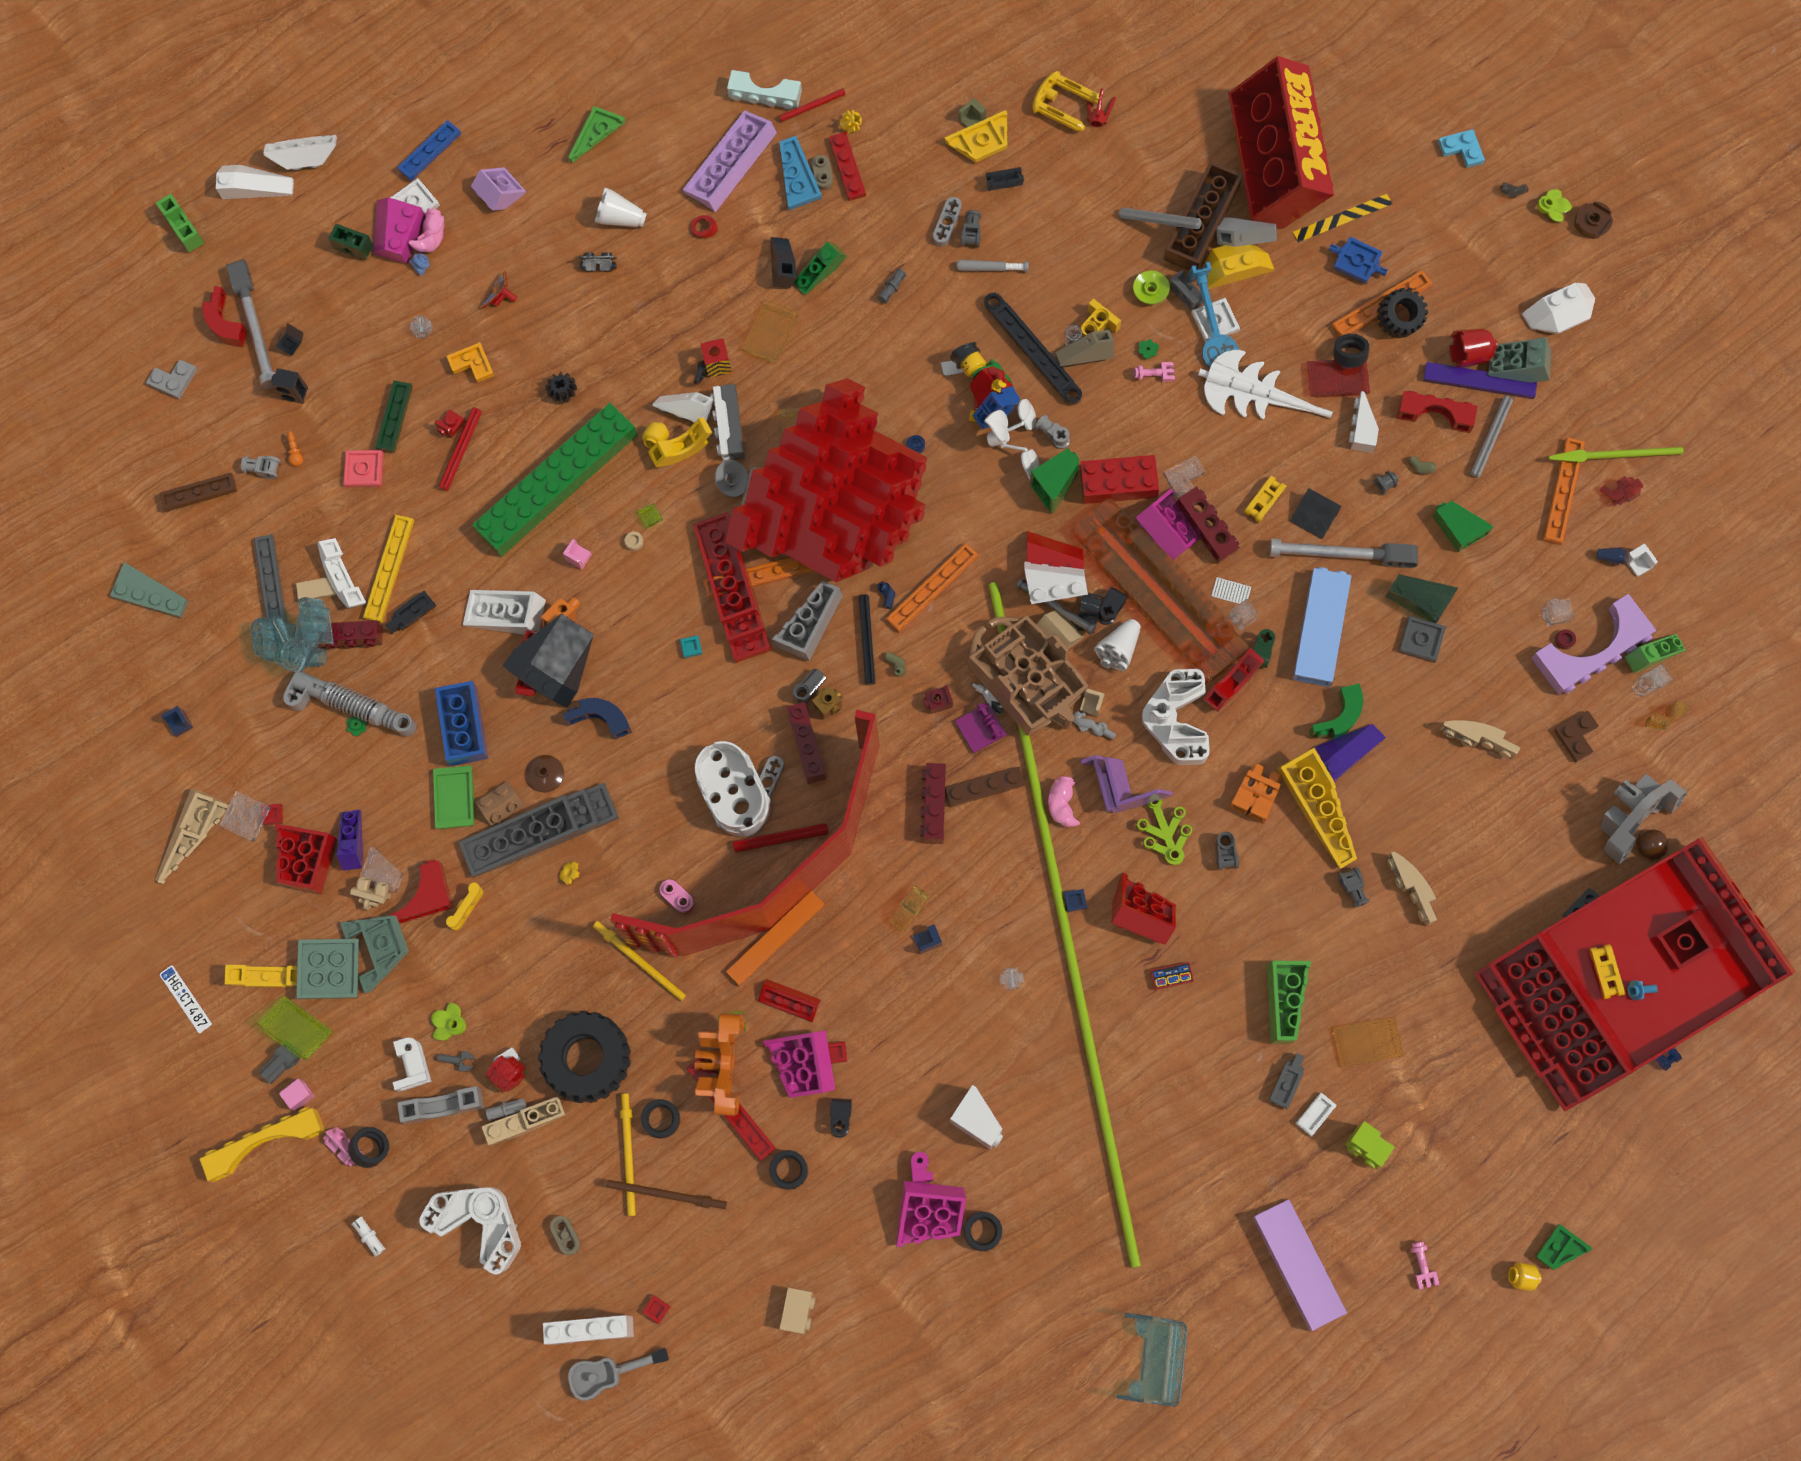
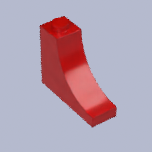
(431, 895)

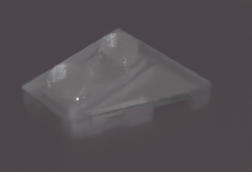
(380, 869)

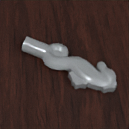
(1098, 729)

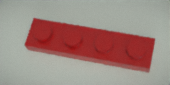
(847, 166)

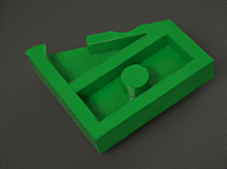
(1561, 1248)

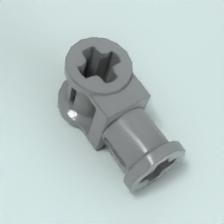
(1053, 432)
(262, 466)

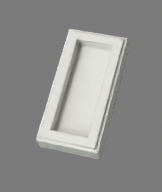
(1315, 1114)

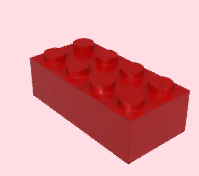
(1119, 479)

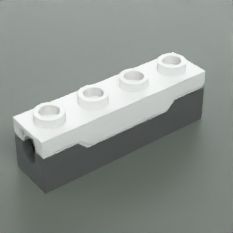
(728, 422)

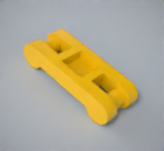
(1265, 499)
(465, 907)
(1607, 971)

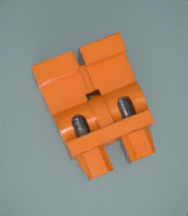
(1256, 796)

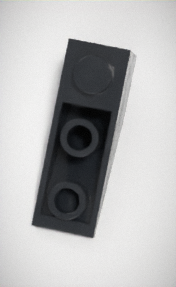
(782, 263)

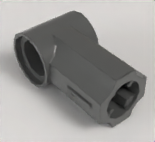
(809, 685)
(282, 1060)

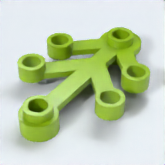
(1166, 833)

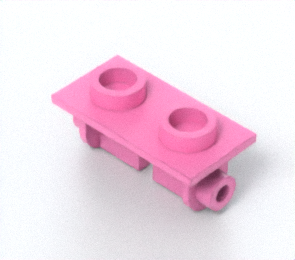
(336, 1140)

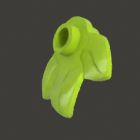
(1554, 205)
(445, 1022)

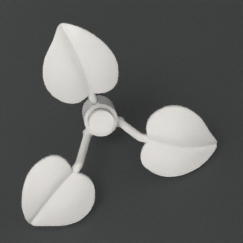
(998, 423)

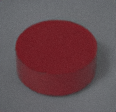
(1565, 639)

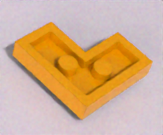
(473, 358)

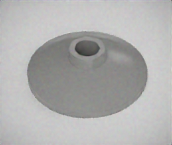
(737, 475)

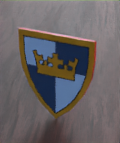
(498, 292)

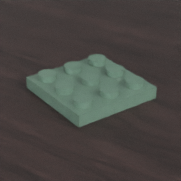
(328, 969)

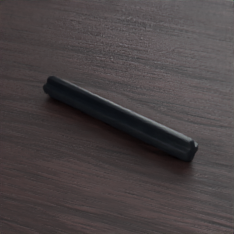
(867, 639)

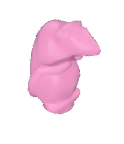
(433, 232)
(1059, 796)

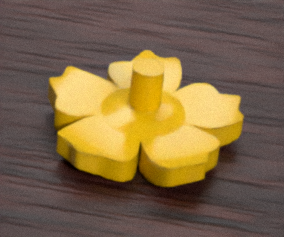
(569, 872)

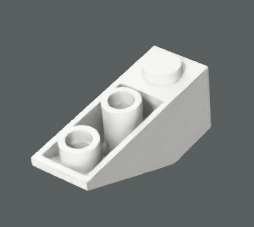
(686, 405)
(1365, 427)

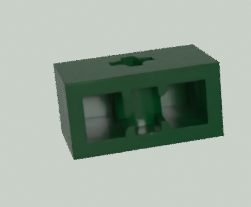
(350, 241)

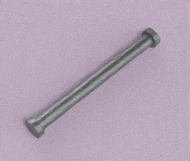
(1021, 584)

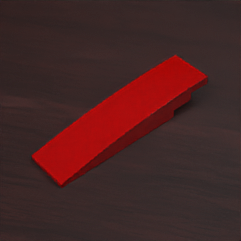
(739, 605)

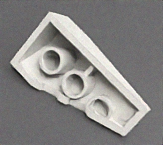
(248, 182)

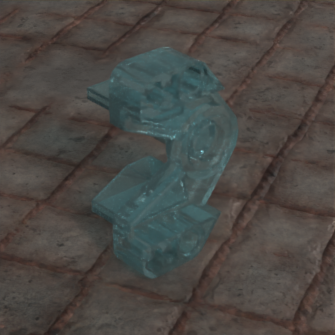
(294, 645)

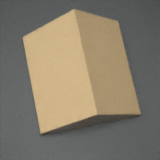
(1057, 624)

